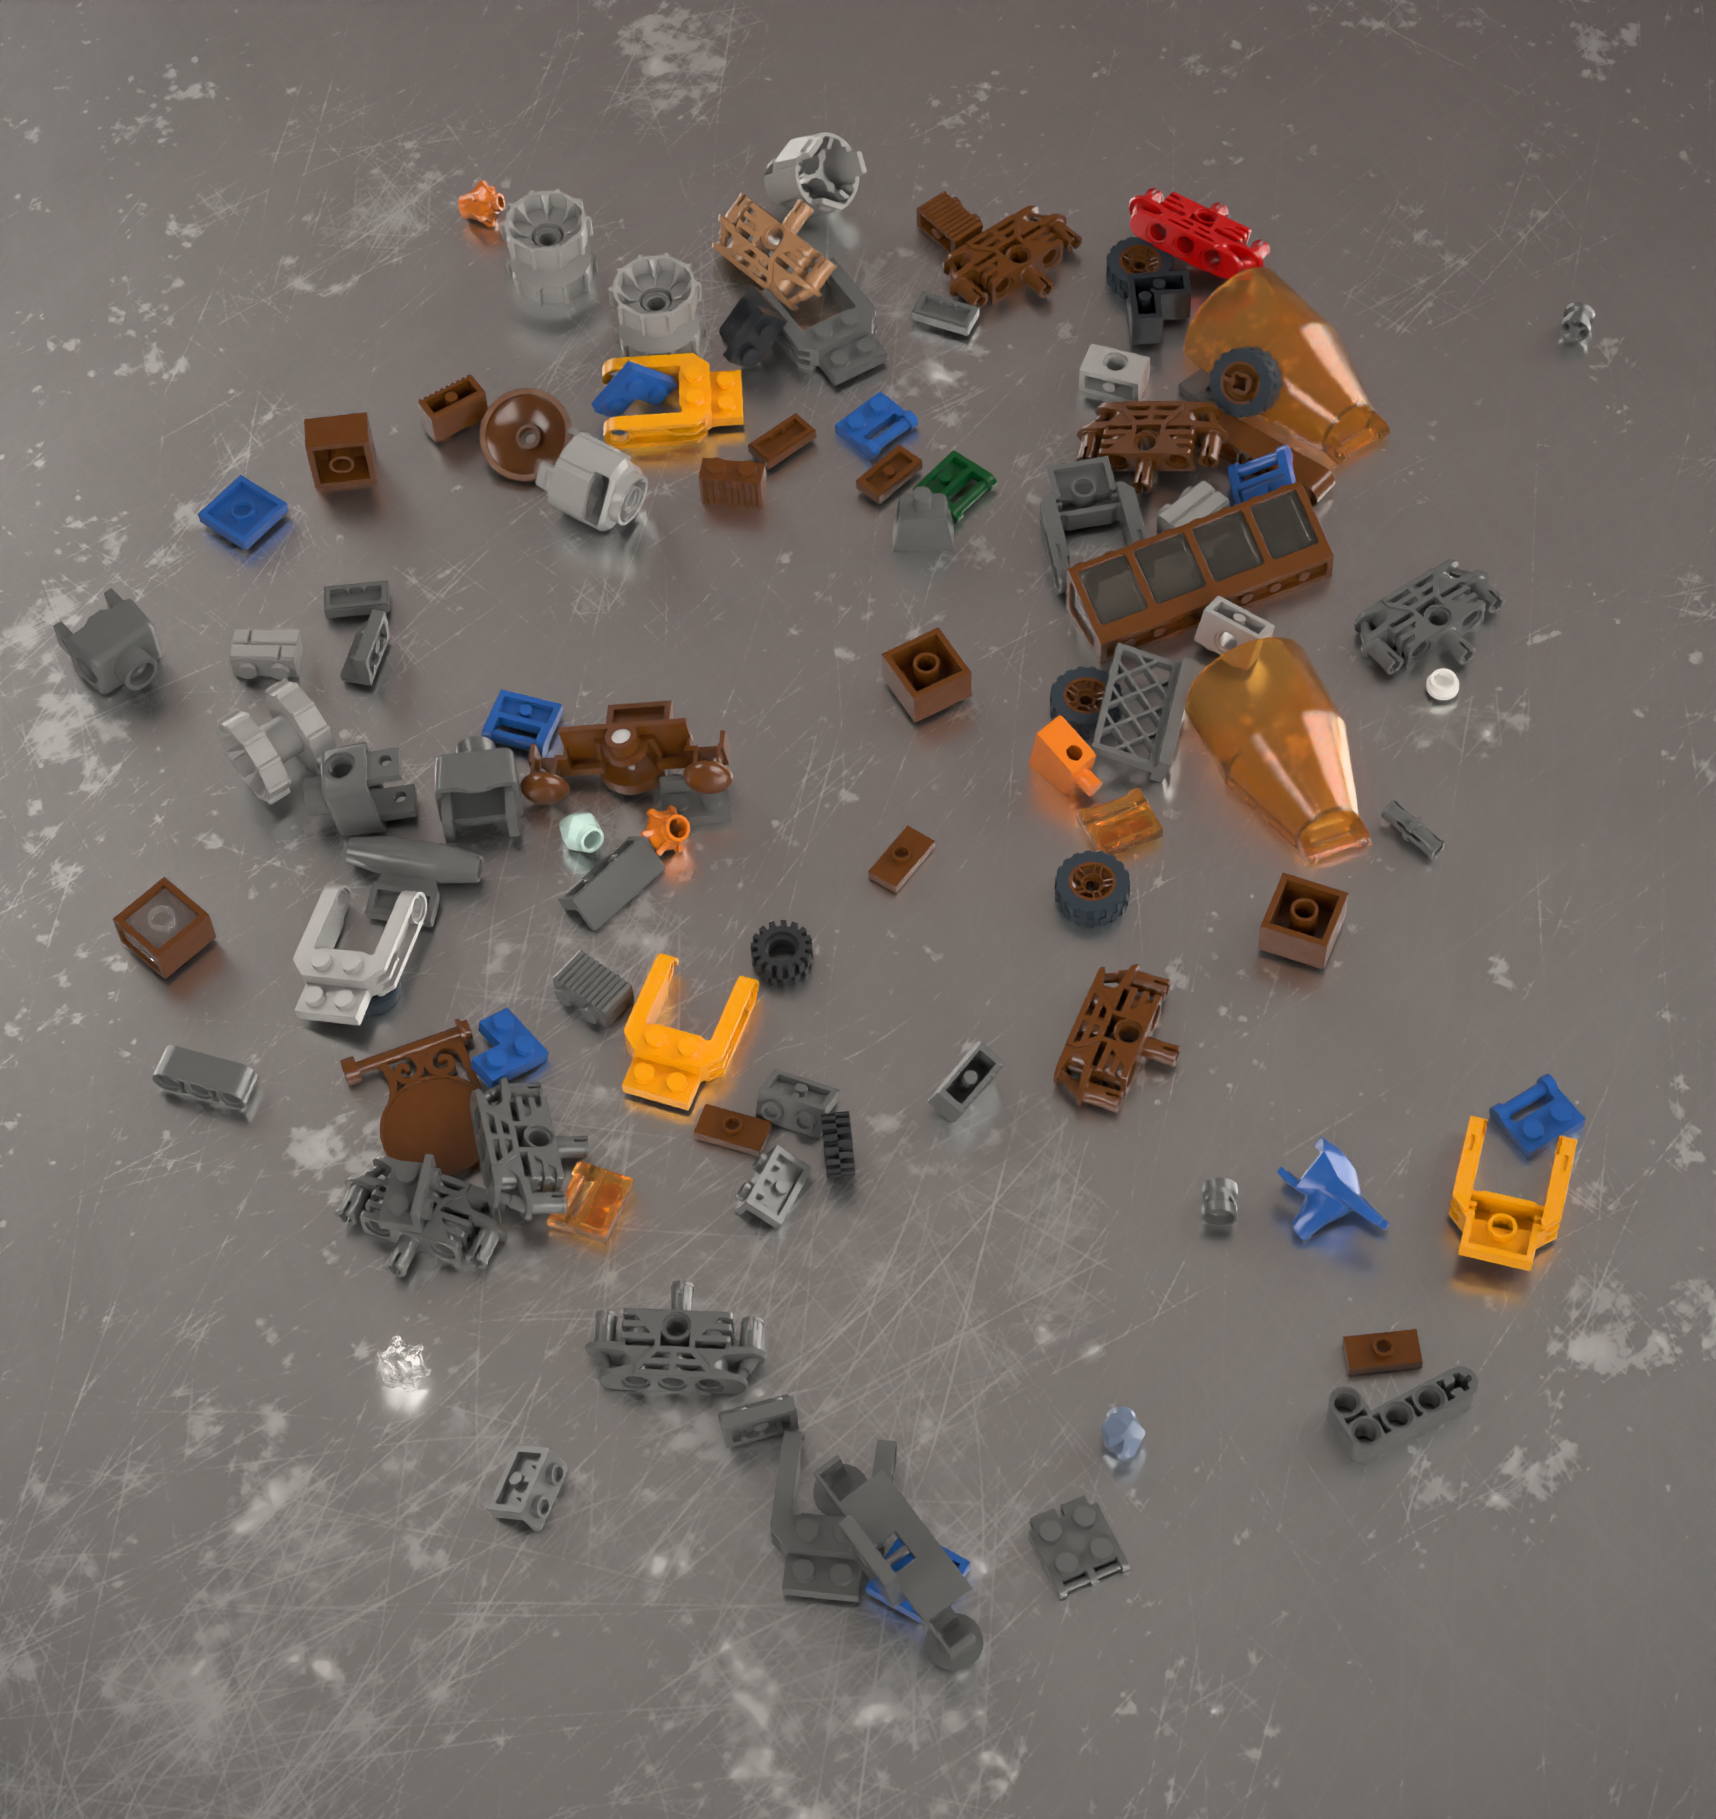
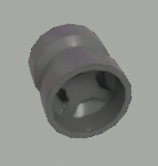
(1219, 1202)

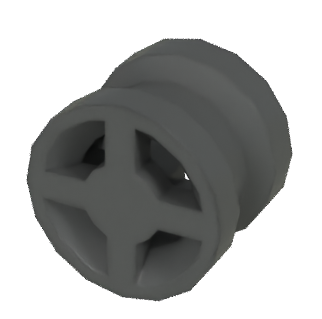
(1577, 321)

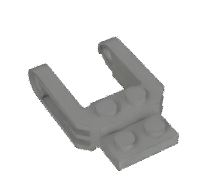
(345, 980)

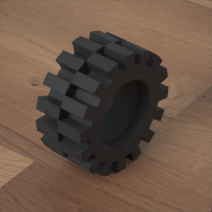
(782, 969)
(838, 1144)

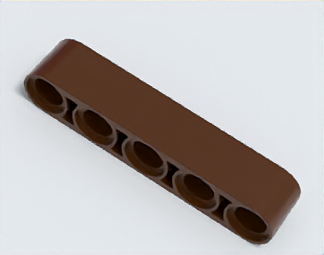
(1248, 444)

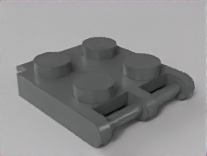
(1075, 1545)

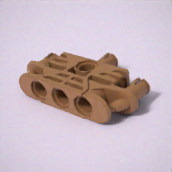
(792, 251)

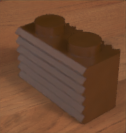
(948, 221)
(453, 408)
(732, 482)

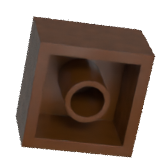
(340, 450)
(926, 674)
(1303, 920)

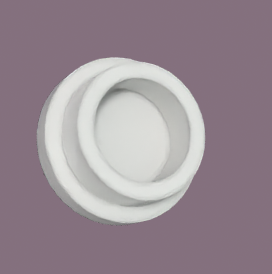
(1442, 684)

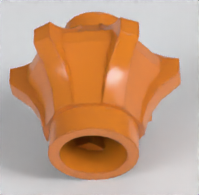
(482, 204)
(666, 830)

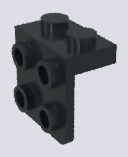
(751, 328)

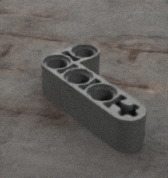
(1405, 1408)

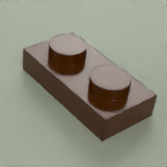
(889, 474)

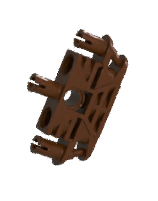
(1010, 256)
(1153, 437)
(1118, 1059)

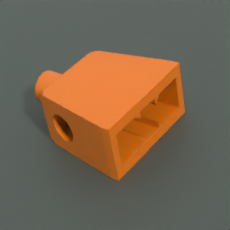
(1064, 758)

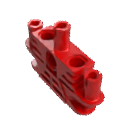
(1195, 233)

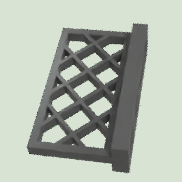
(1167, 722)

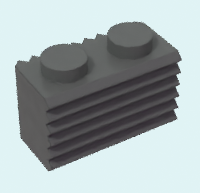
(593, 989)
(966, 1082)

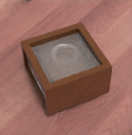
(164, 927)

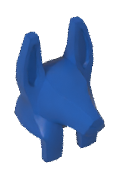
(1329, 1192)

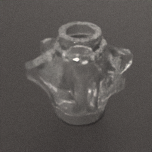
(401, 1365)

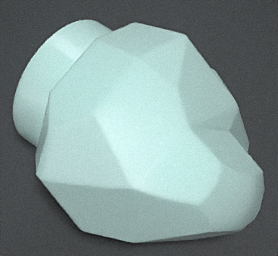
(581, 832)

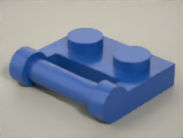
(872, 418)
(1264, 483)
(524, 714)
(1542, 1127)

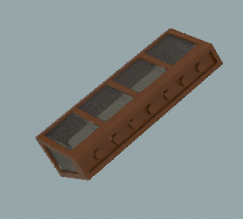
(1169, 579)

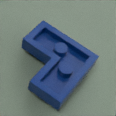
(631, 384)
(513, 1049)

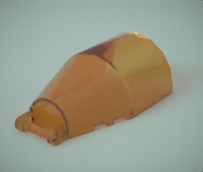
(1320, 387)
(1280, 743)

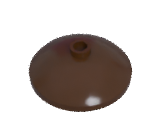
(512, 420)

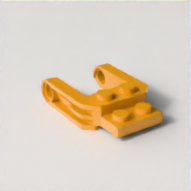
(704, 397)
(674, 1062)
(1503, 1226)

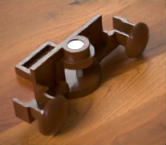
(629, 755)

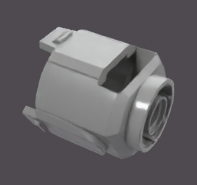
(817, 171)
(593, 483)

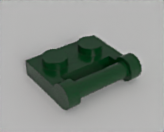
(952, 476)

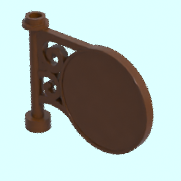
(428, 1111)

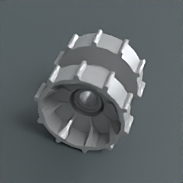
(549, 247)
(657, 307)
(261, 751)

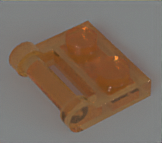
(1123, 830)
(601, 1205)

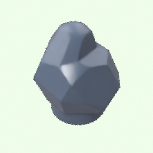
(1122, 1432)

